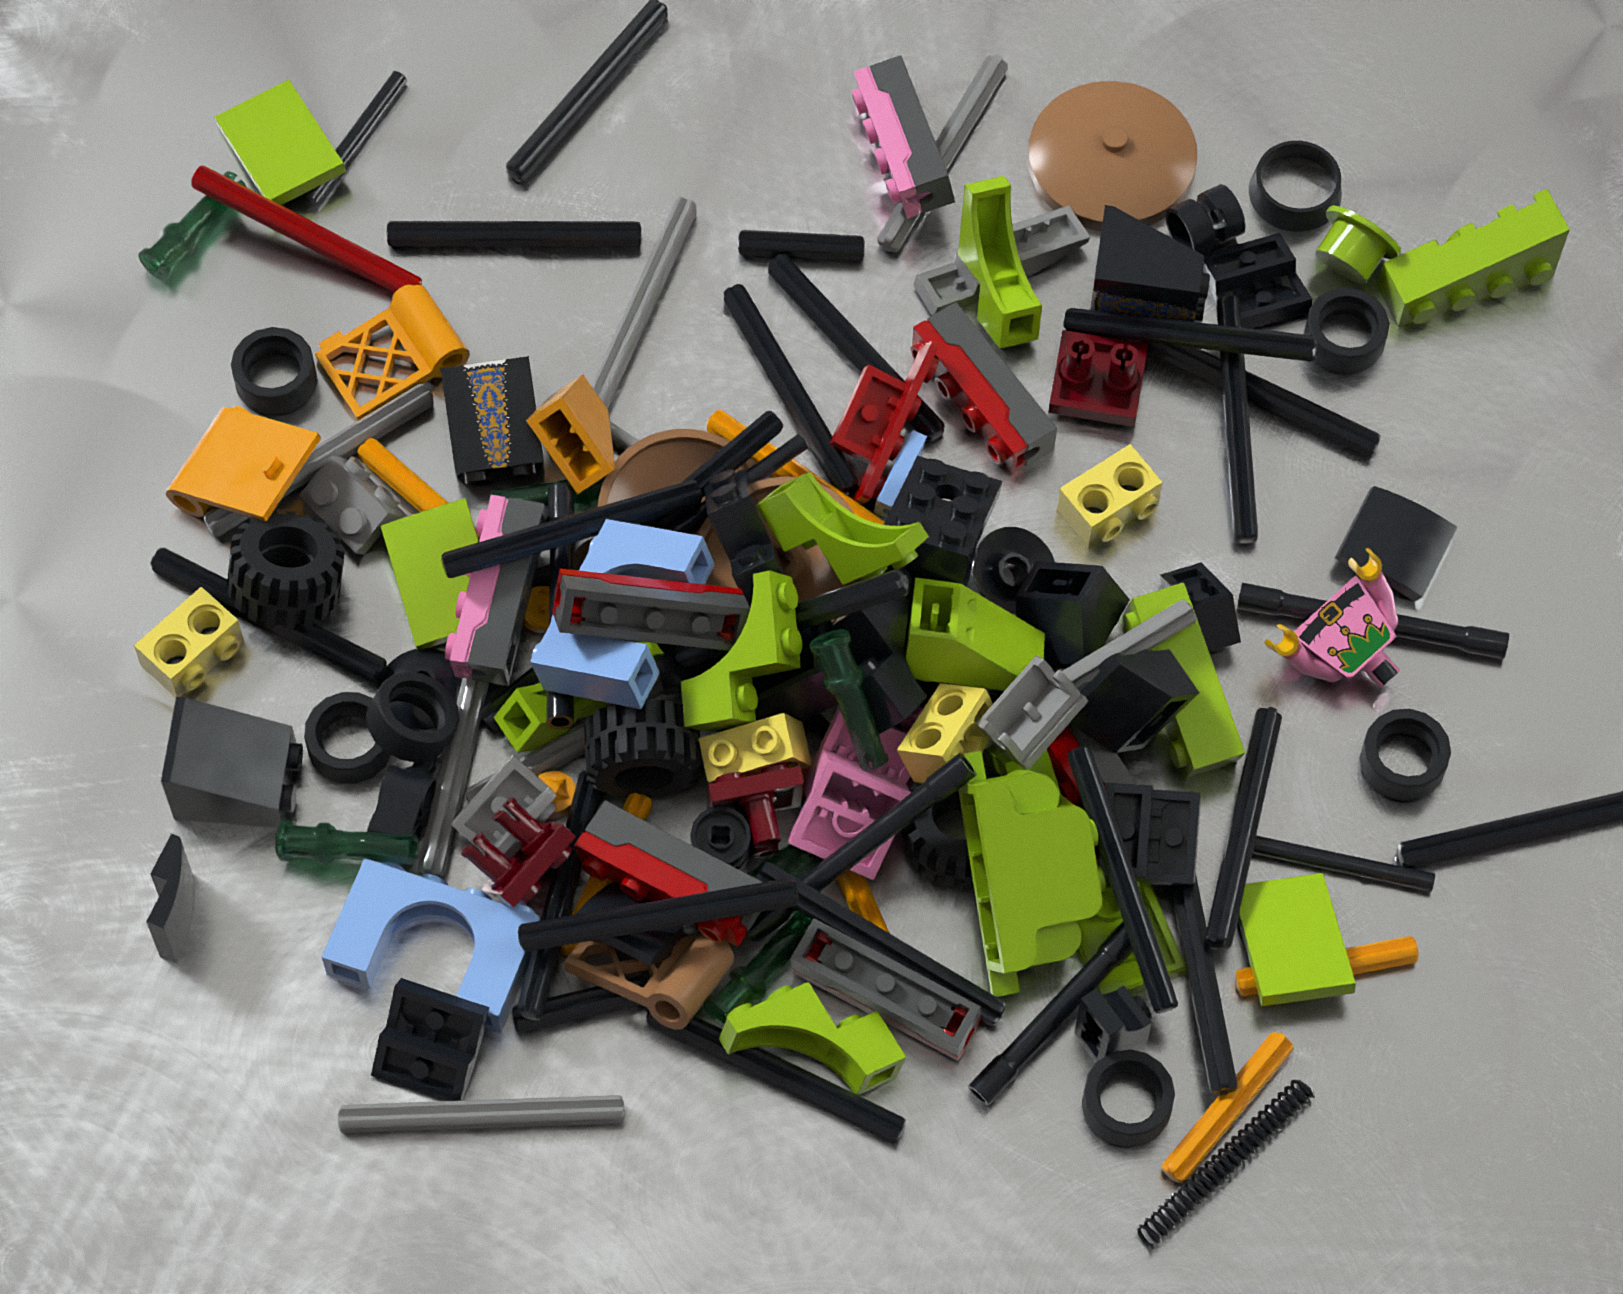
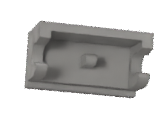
(1031, 713)

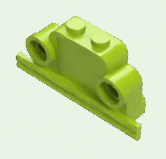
(1028, 870)

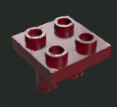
(1098, 378)
(758, 799)
(518, 877)

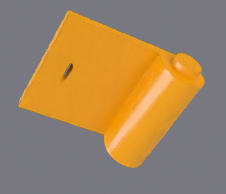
(242, 465)

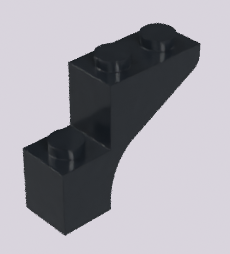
(741, 528)
(879, 649)

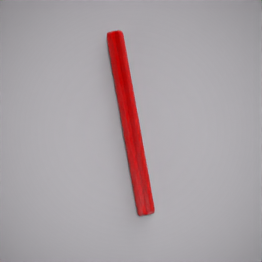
(302, 230)

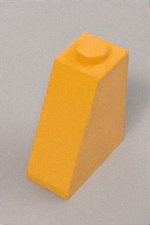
(576, 433)

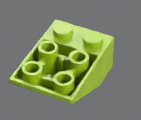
(966, 638)

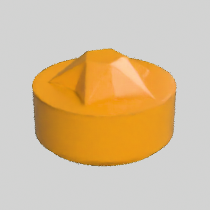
(538, 610)
(564, 789)

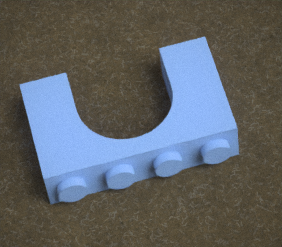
(612, 667)
(389, 899)

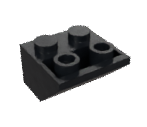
(1072, 607)
(1133, 699)

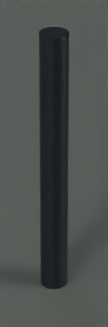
(362, 128)
(757, 472)
(1344, 863)

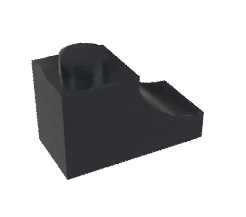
(1211, 604)
(1112, 1022)

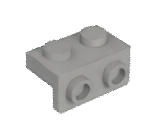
(351, 502)
(511, 780)

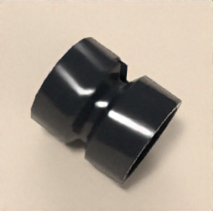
(1209, 219)
(723, 835)

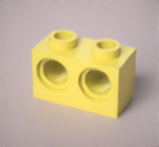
(1102, 489)
(181, 636)
(945, 729)
(755, 747)

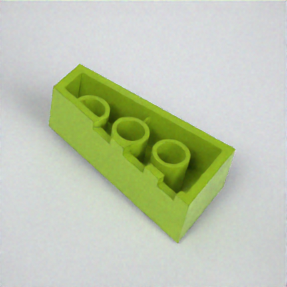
(1476, 262)
(1204, 731)

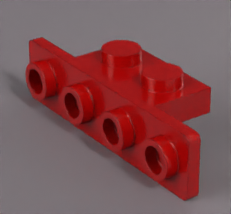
(877, 415)

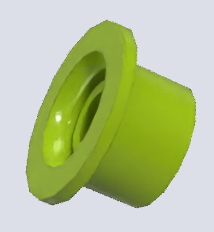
(1354, 245)

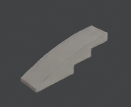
(1038, 242)

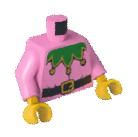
(1347, 630)

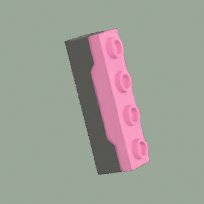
(903, 137)
(495, 598)

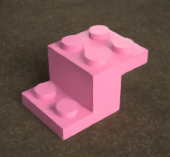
(846, 798)

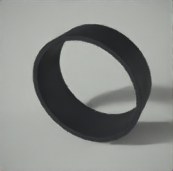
(1287, 217)

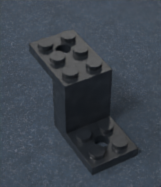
(951, 525)

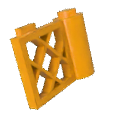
(415, 325)

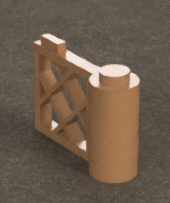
(674, 988)

